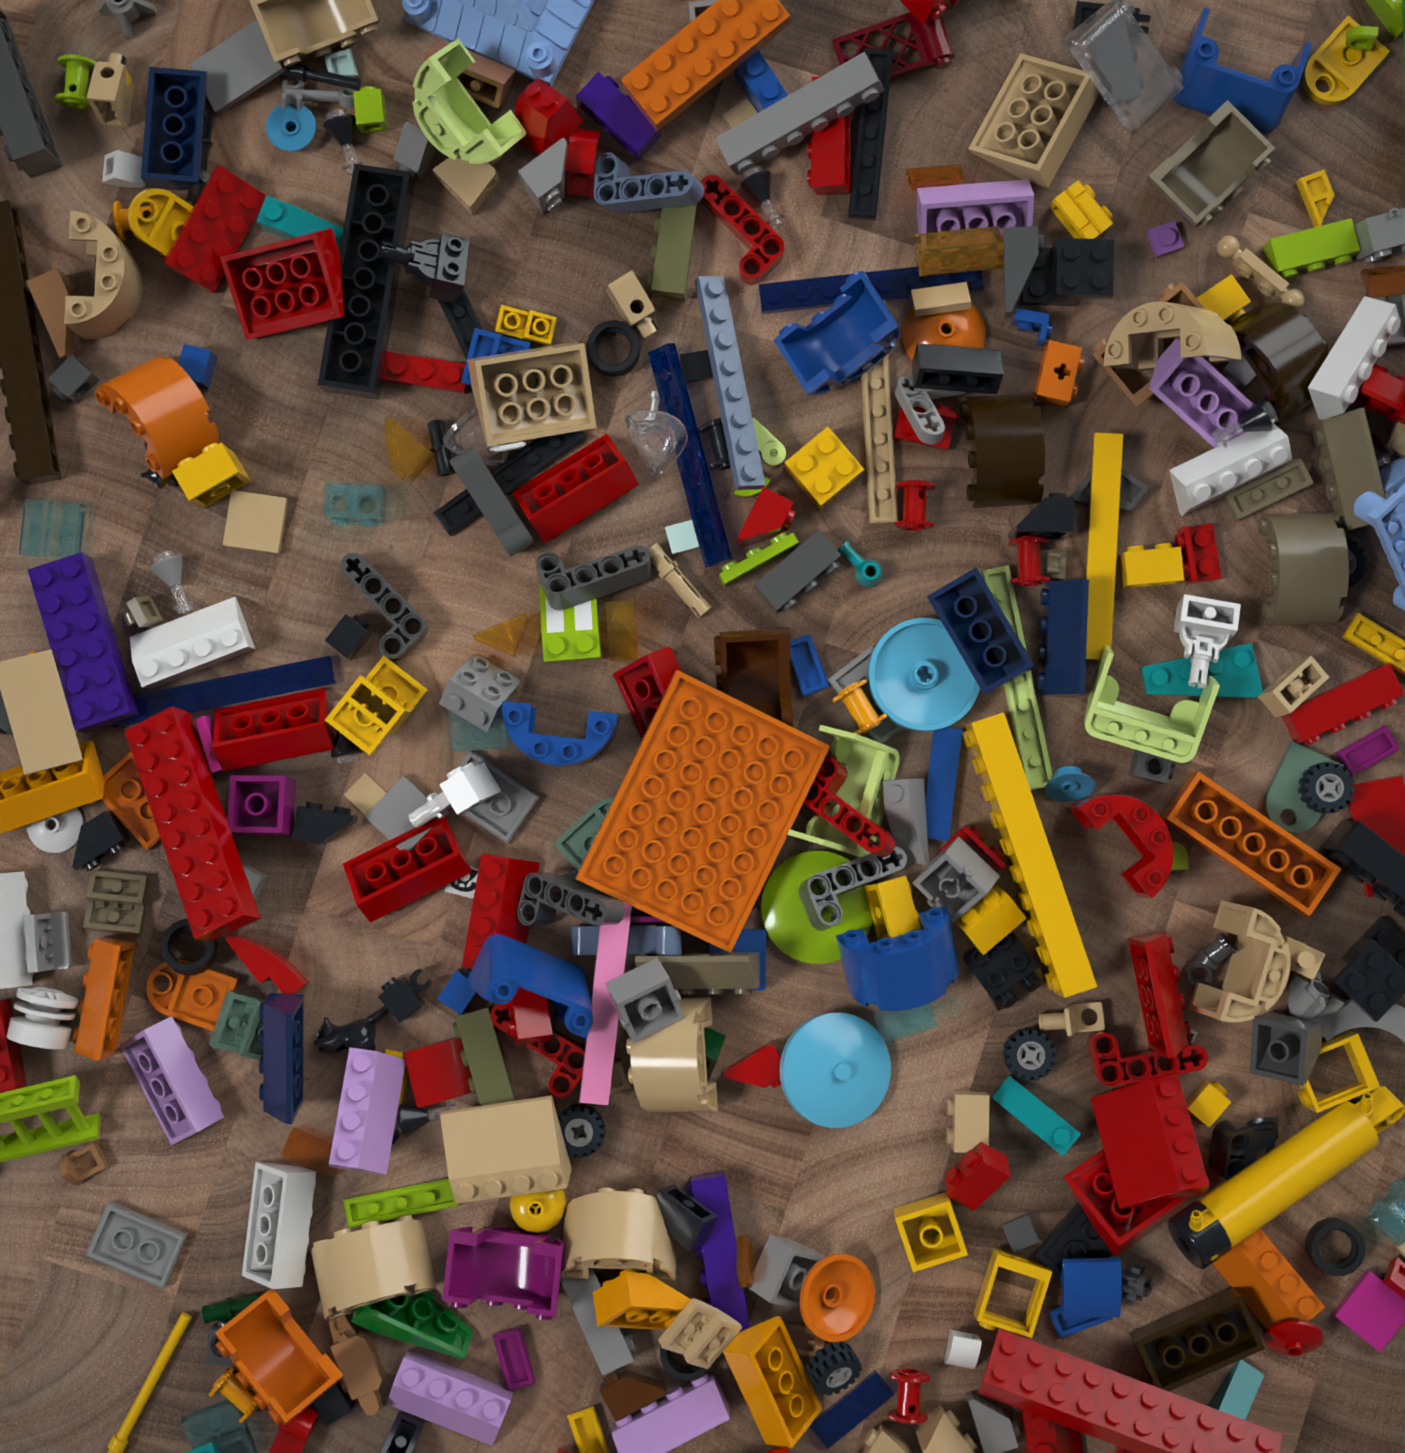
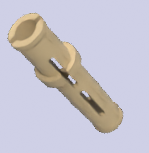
(682, 586)

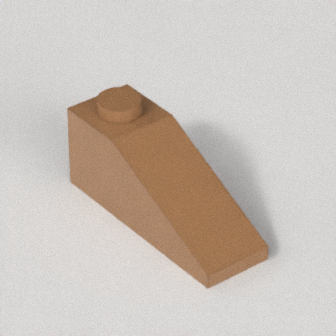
(49, 295)

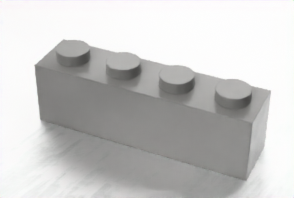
(608, 1344)

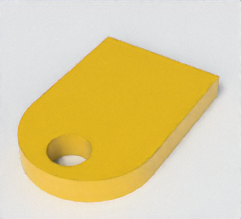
(1340, 66)
(165, 221)

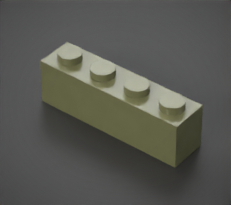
(672, 252)
(485, 1057)

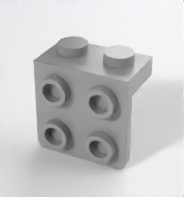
(478, 691)

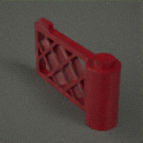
(930, 43)

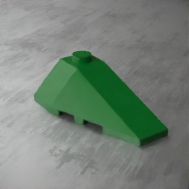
(418, 1322)

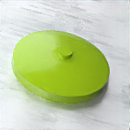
(786, 916)

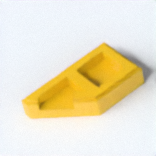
(1316, 194)

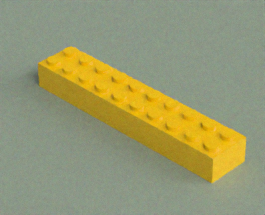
(1029, 855)

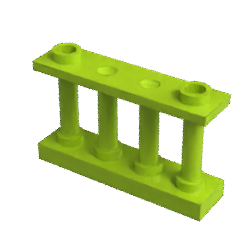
(39, 1101)

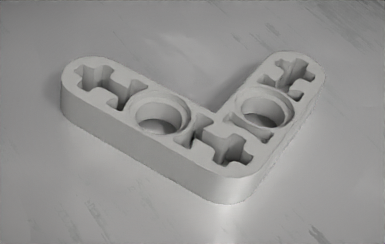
(916, 397)

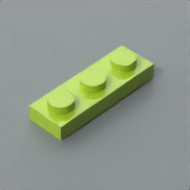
(757, 558)

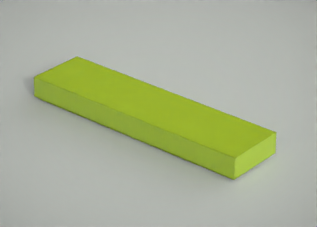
(399, 1202)

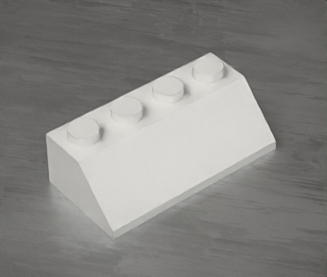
(1353, 356)
(1229, 468)
(190, 644)
(12, 939)
(279, 1225)

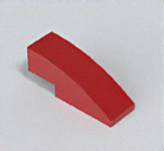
(267, 964)

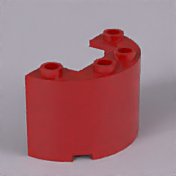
(1142, 828)

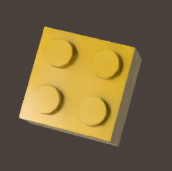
(823, 468)
(210, 475)
(930, 1232)

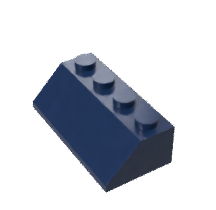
(173, 128)
(981, 631)
(1063, 638)
(282, 1055)

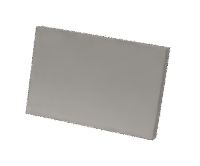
(237, 67)
(857, 671)
(506, 810)
(136, 1244)

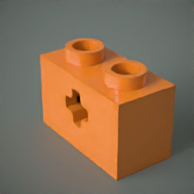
(1048, 386)

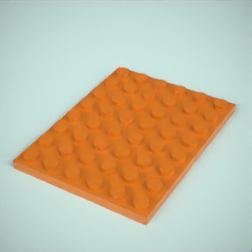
(702, 811)

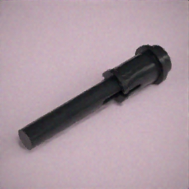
(302, 72)

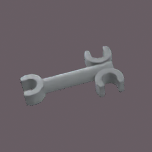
(296, 94)

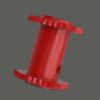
(914, 505)
(1029, 561)
(908, 1396)

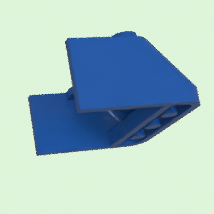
(1211, 85)

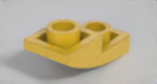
(525, 325)

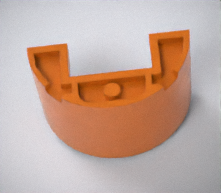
(162, 409)
(276, 1358)

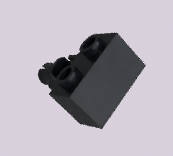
(434, 263)

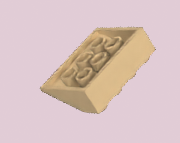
(1035, 119)
(533, 393)
(505, 1149)
(942, 1434)

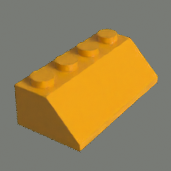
(50, 791)
(773, 1382)

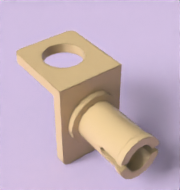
(1072, 1020)

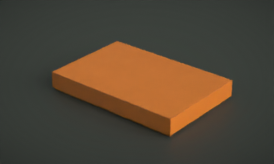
(129, 803)

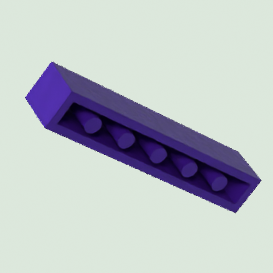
(720, 1249)

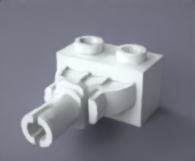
(1204, 630)
(463, 790)

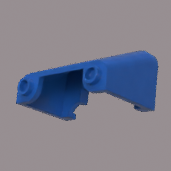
(510, 964)

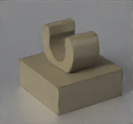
(1053, 564)
(142, 612)

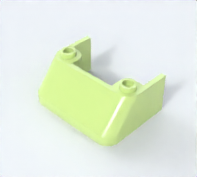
(1141, 729)
(867, 768)

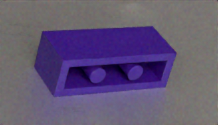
(617, 115)

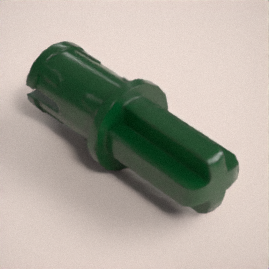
(227, 1308)

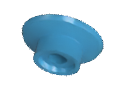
(281, 119)
(1069, 785)

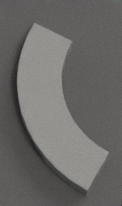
(1351, 1017)

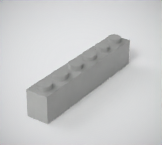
(800, 114)

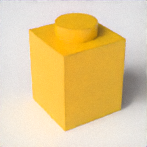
(1207, 1102)

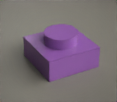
(1165, 239)

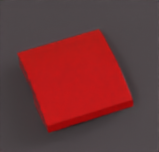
(437, 1072)

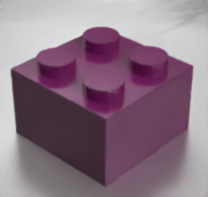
(261, 805)

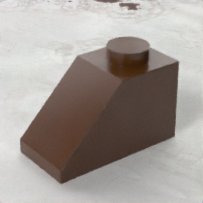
(629, 1392)

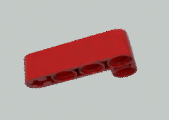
(737, 224)
(848, 814)
(560, 1057)
(1148, 1058)
(294, 1435)

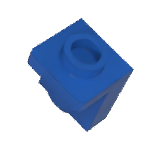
(1029, 320)

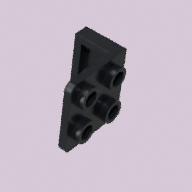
(1005, 971)

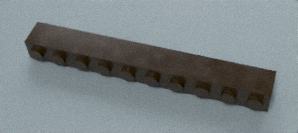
(22, 361)

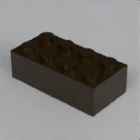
(1197, 1340)

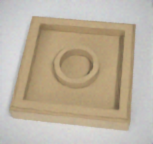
(255, 522)

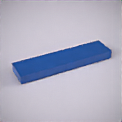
(942, 781)

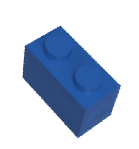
(759, 82)

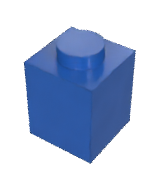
(198, 364)
(457, 992)

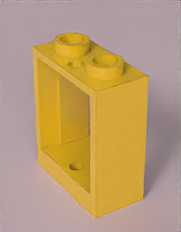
(1361, 1065)
(1023, 1266)

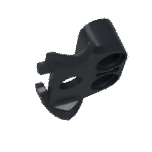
(1235, 1147)

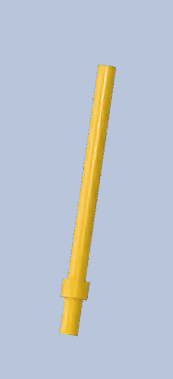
(119, 1441)

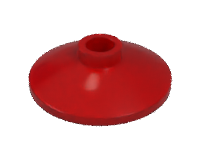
(1293, 1337)

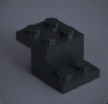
(1071, 272)
(1374, 970)

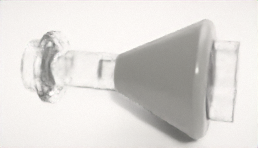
(169, 570)

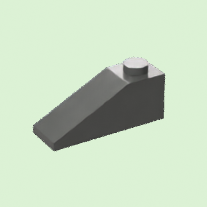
(1019, 259)

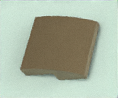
(116, 902)

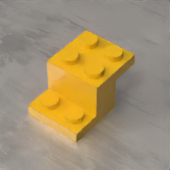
(376, 705)

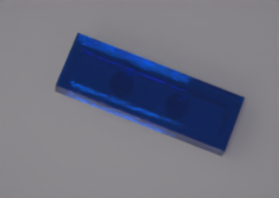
(851, 1409)

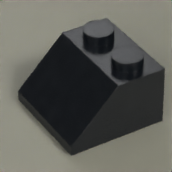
(1049, 519)

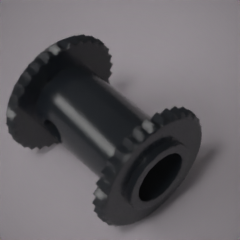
(718, 443)

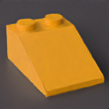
(637, 1302)

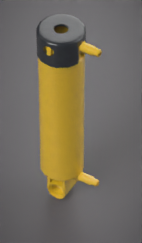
(1282, 1177)

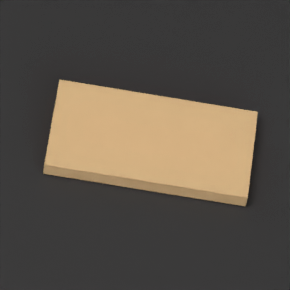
(38, 712)

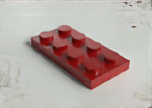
(214, 228)

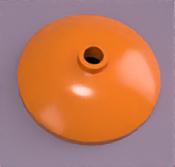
(965, 325)
(848, 1301)

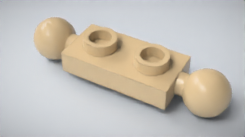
(1252, 267)

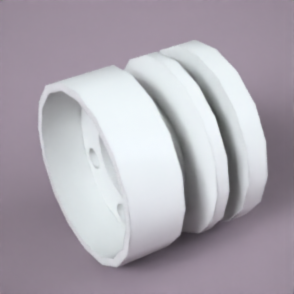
(42, 1018)

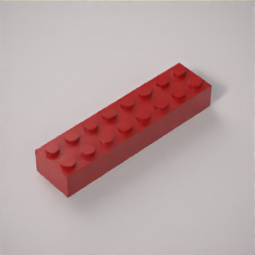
(192, 824)

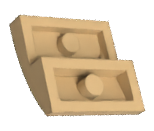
(700, 1333)

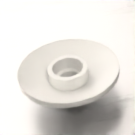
(62, 837)

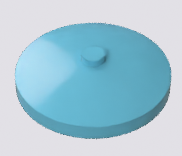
(920, 676)
(835, 1070)

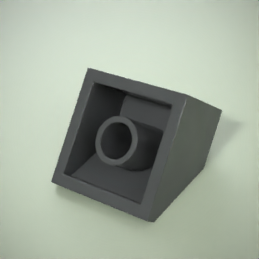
(1284, 1047)

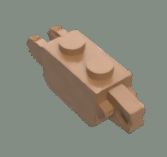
(358, 1362)

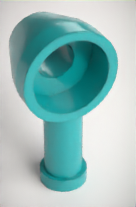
(861, 566)

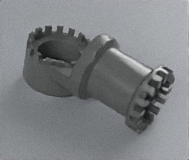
(1209, 959)

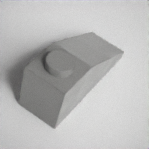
(907, 817)

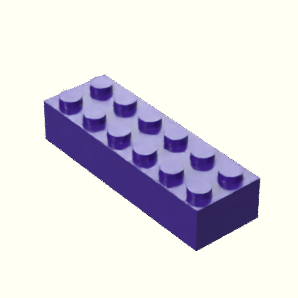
(83, 643)

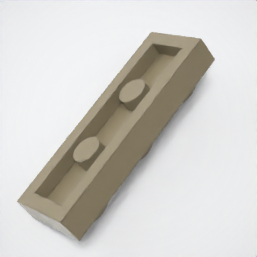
(1268, 489)

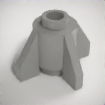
(126, 12)
(1311, 998)

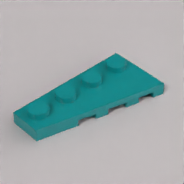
(1234, 672)

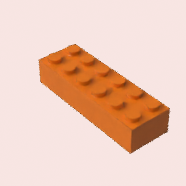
(702, 56)
(1250, 843)

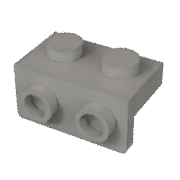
(47, 941)

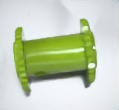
(75, 81)

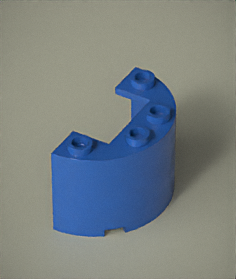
(841, 340)
(556, 750)
(901, 969)

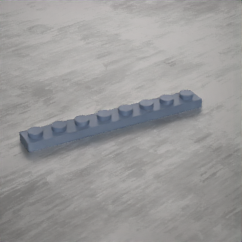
(729, 383)

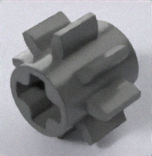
(1136, 1283)

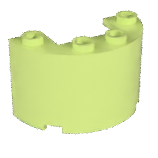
(452, 117)

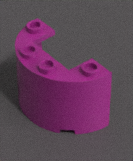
(504, 1268)

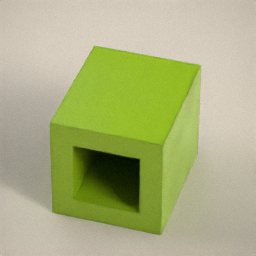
(370, 110)

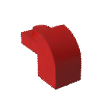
(581, 162)

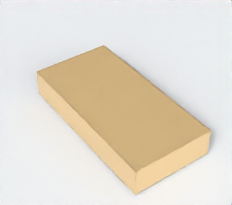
(941, 299)

